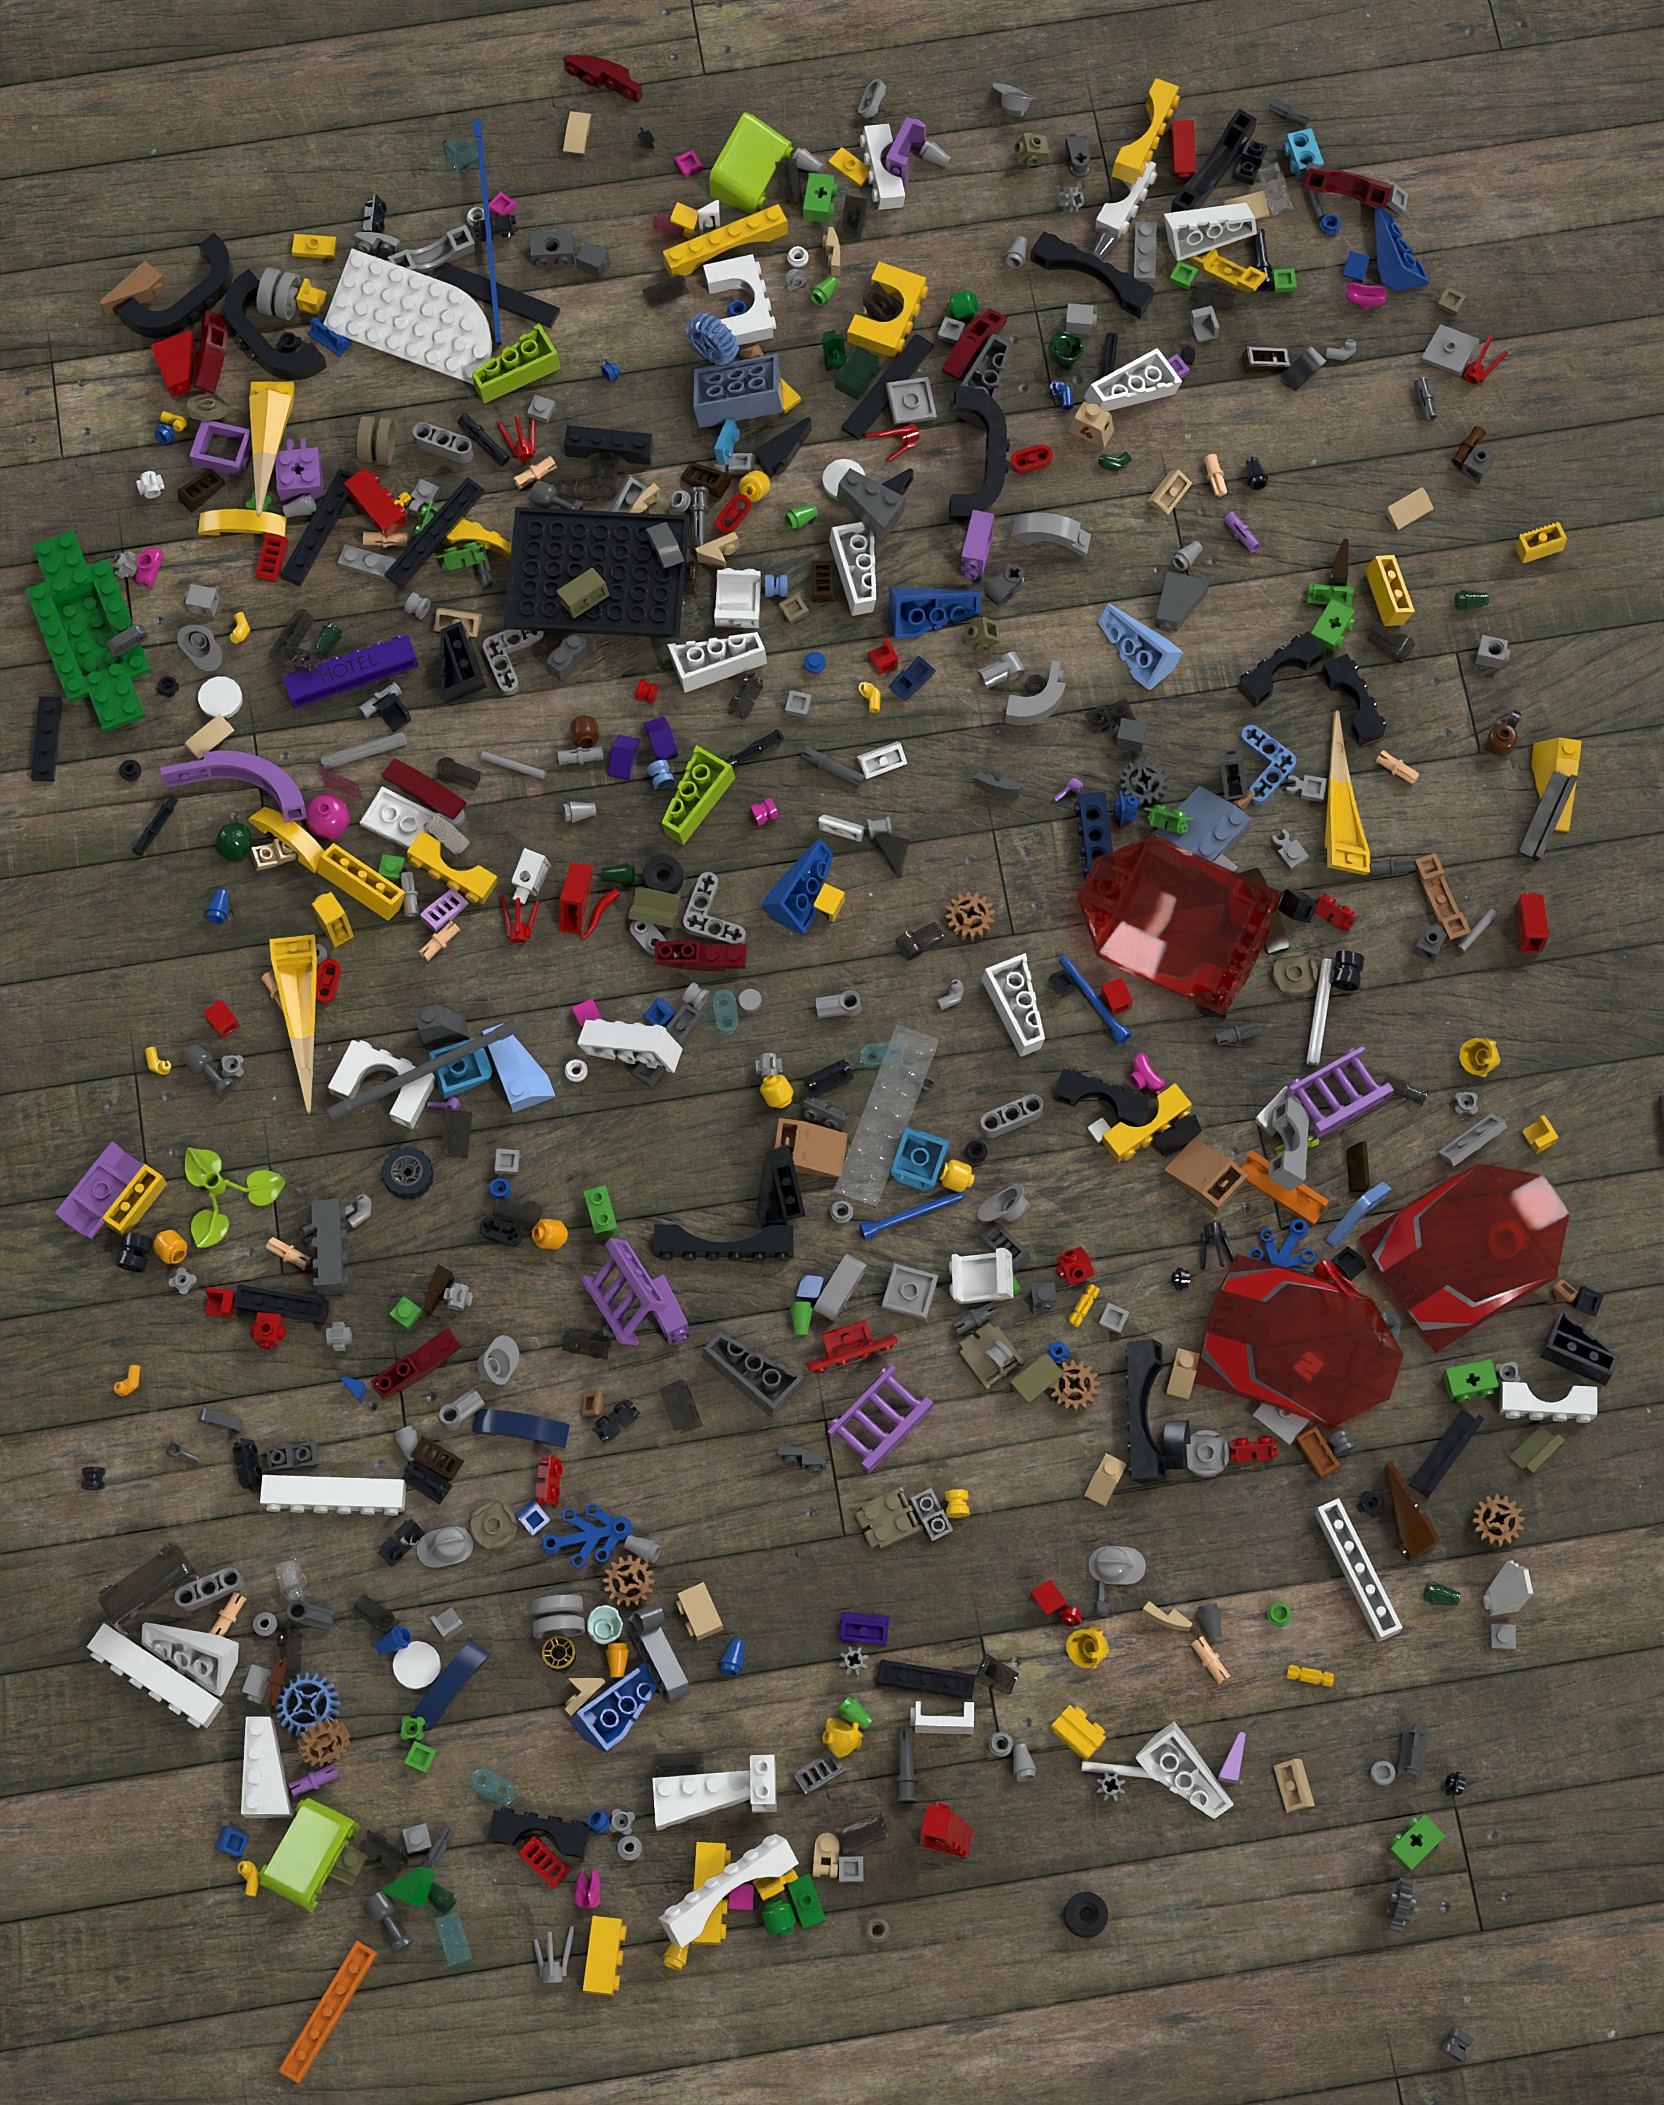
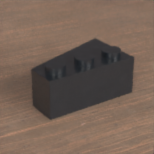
(459, 664)
(779, 1189)
(1579, 1351)

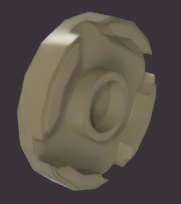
(207, 408)
(1294, 974)
(493, 1526)

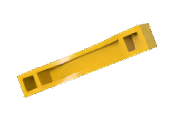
(1133, 157)
(758, 227)
(470, 532)

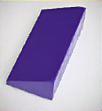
(864, 1628)

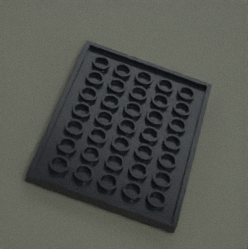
(562, 544)

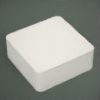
(1098, 1129)

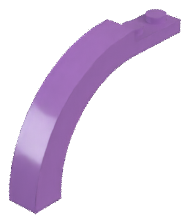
(245, 768)

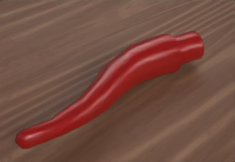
(602, 904)

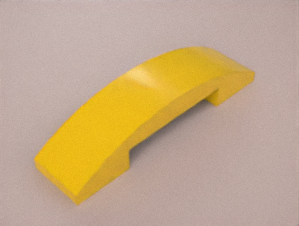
(1228, 272)
(241, 522)
(290, 834)

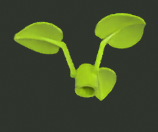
(202, 1170)

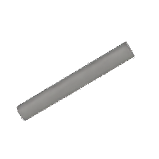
(513, 765)

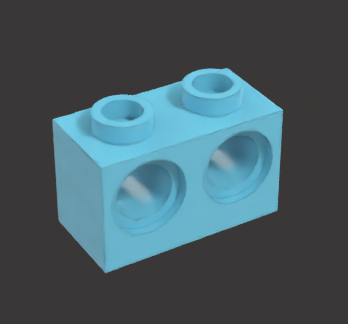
(1298, 155)

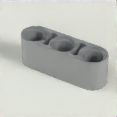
(450, 449)
(1017, 1107)
(840, 1287)
(197, 1589)

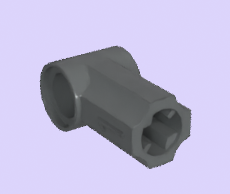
(313, 1615)

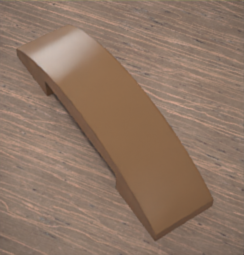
(1440, 897)

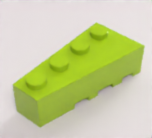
(517, 365)
(697, 794)

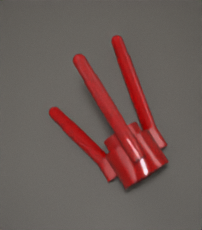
(1474, 372)
(906, 435)
(523, 449)
(518, 932)
(1329, 1272)

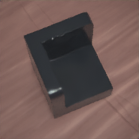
(393, 712)
(1297, 905)

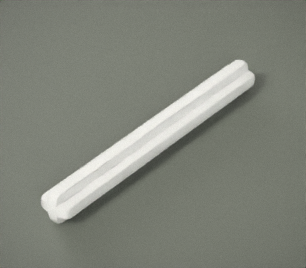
(1320, 1012)

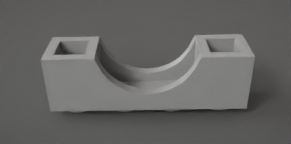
(448, 248)
(1292, 1124)

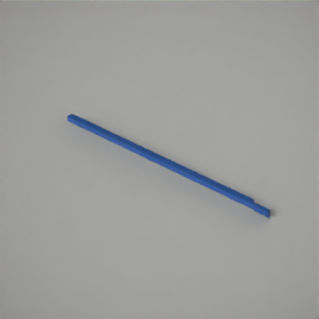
(478, 133)

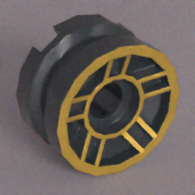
(564, 1645)

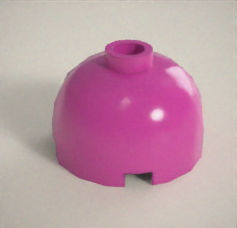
(327, 817)

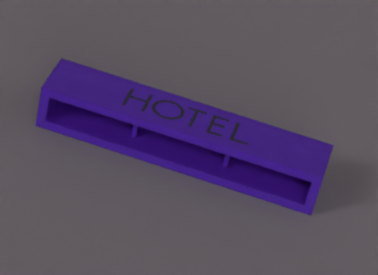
(351, 671)

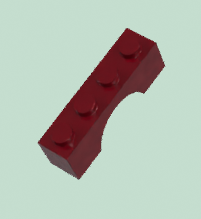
(1332, 180)

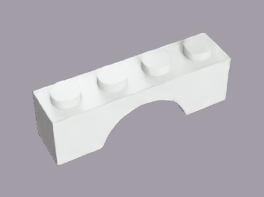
(887, 188)
(1117, 215)
(1518, 1401)

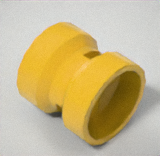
(957, 1503)

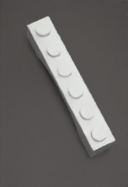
(687, 1919)

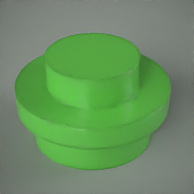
(1279, 1614)

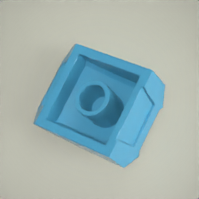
(462, 1073)
(919, 1159)

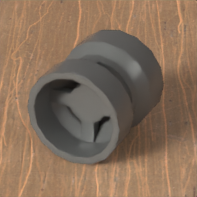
(1457, 2044)

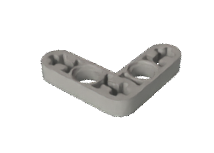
(503, 647)
(701, 914)

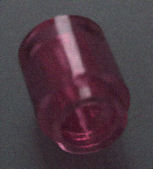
(663, 224)

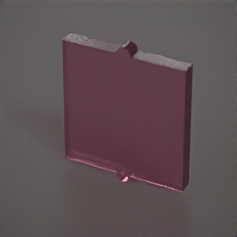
(341, 785)

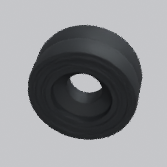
(663, 863)
(1096, 1905)

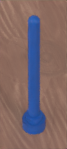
(1120, 1032)
(869, 1229)

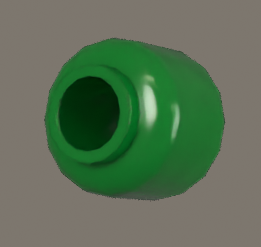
(963, 305)
(778, 1918)

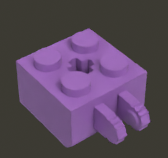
(299, 472)

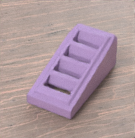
(433, 909)
(1231, 1767)

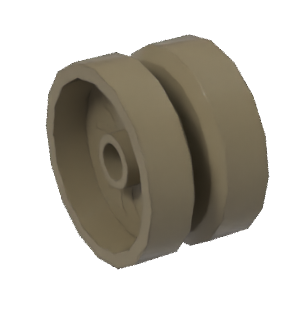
(376, 440)

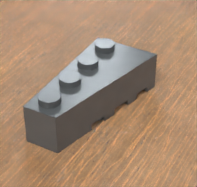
(985, 375)
(329, 1247)
(757, 1377)

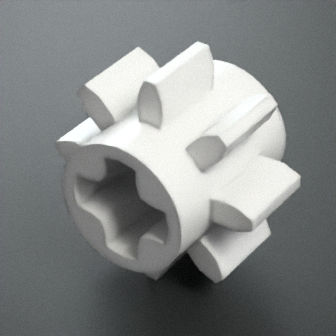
(150, 484)

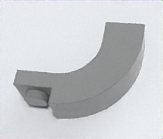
(1051, 528)
(1038, 707)

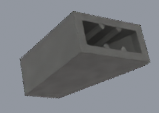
(1179, 599)
(440, 1025)

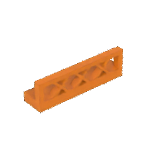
(1300, 1201)

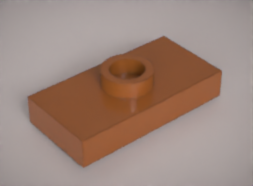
(1318, 1452)

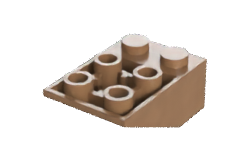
(813, 1147)
(1207, 1175)

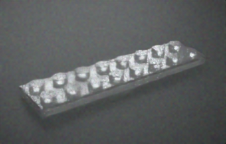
(886, 1116)

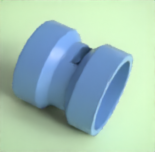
(781, 585)
(660, 773)

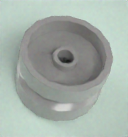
(278, 293)
(557, 1616)

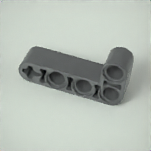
(656, 1652)

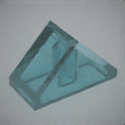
(460, 153)

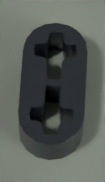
(502, 1226)

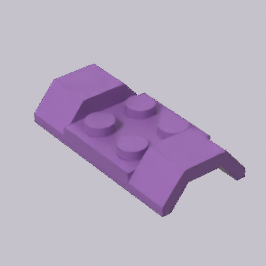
(98, 1191)

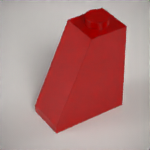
(1182, 148)
(176, 362)
(575, 898)
(1532, 923)

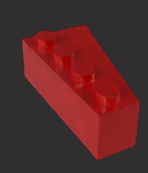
(945, 1831)

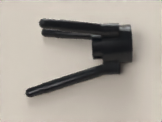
(1214, 1236)

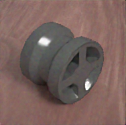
(1341, 1442)

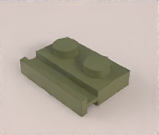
(348, 1866)

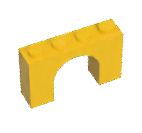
(889, 336)

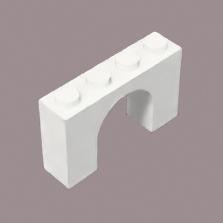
(744, 275)
(363, 1060)

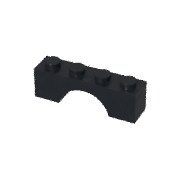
(585, 441)
(1302, 653)
(1343, 676)
(1074, 1088)
(510, 1827)

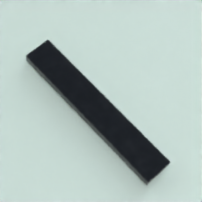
(508, 298)
(877, 398)
(317, 530)
(434, 533)

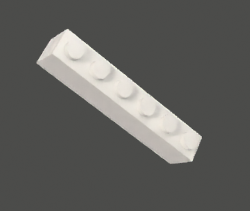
(333, 1494)
(1358, 1570)
(154, 1675)

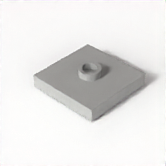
(1450, 350)
(911, 401)
(910, 1291)
(1280, 1423)

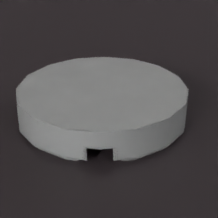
(1207, 1453)

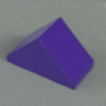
(661, 738)
(623, 757)

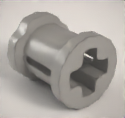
(879, 826)

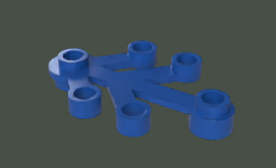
(1282, 1258)
(591, 1535)

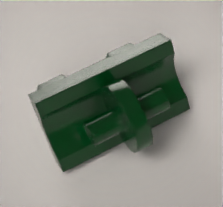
(833, 350)

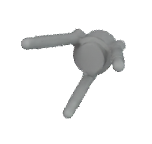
(552, 1971)

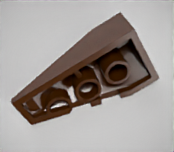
(1413, 1529)

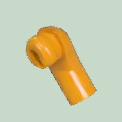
(131, 1383)

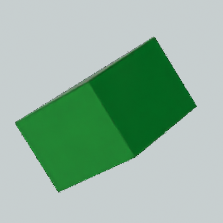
(412, 1887)

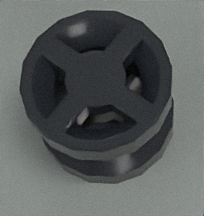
(93, 1478)

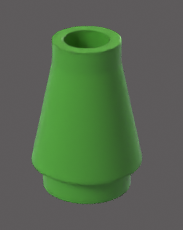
(822, 292)
(800, 516)
(801, 1316)
(854, 1712)

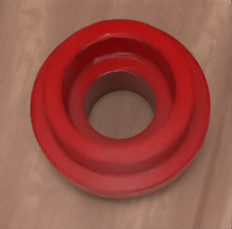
(1070, 1616)

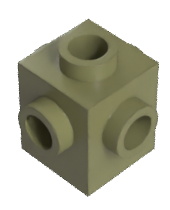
(1031, 149)
(982, 634)

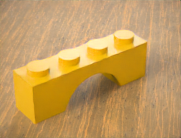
(475, 883)
(1124, 1139)

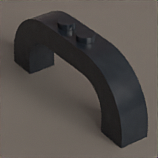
(191, 306)
(285, 366)
(989, 412)

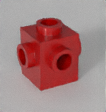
(1074, 1266)
(268, 1330)

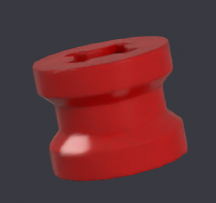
(646, 691)

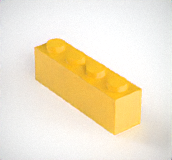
(360, 882)
(709, 1863)

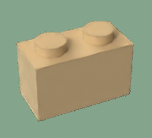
(700, 1612)

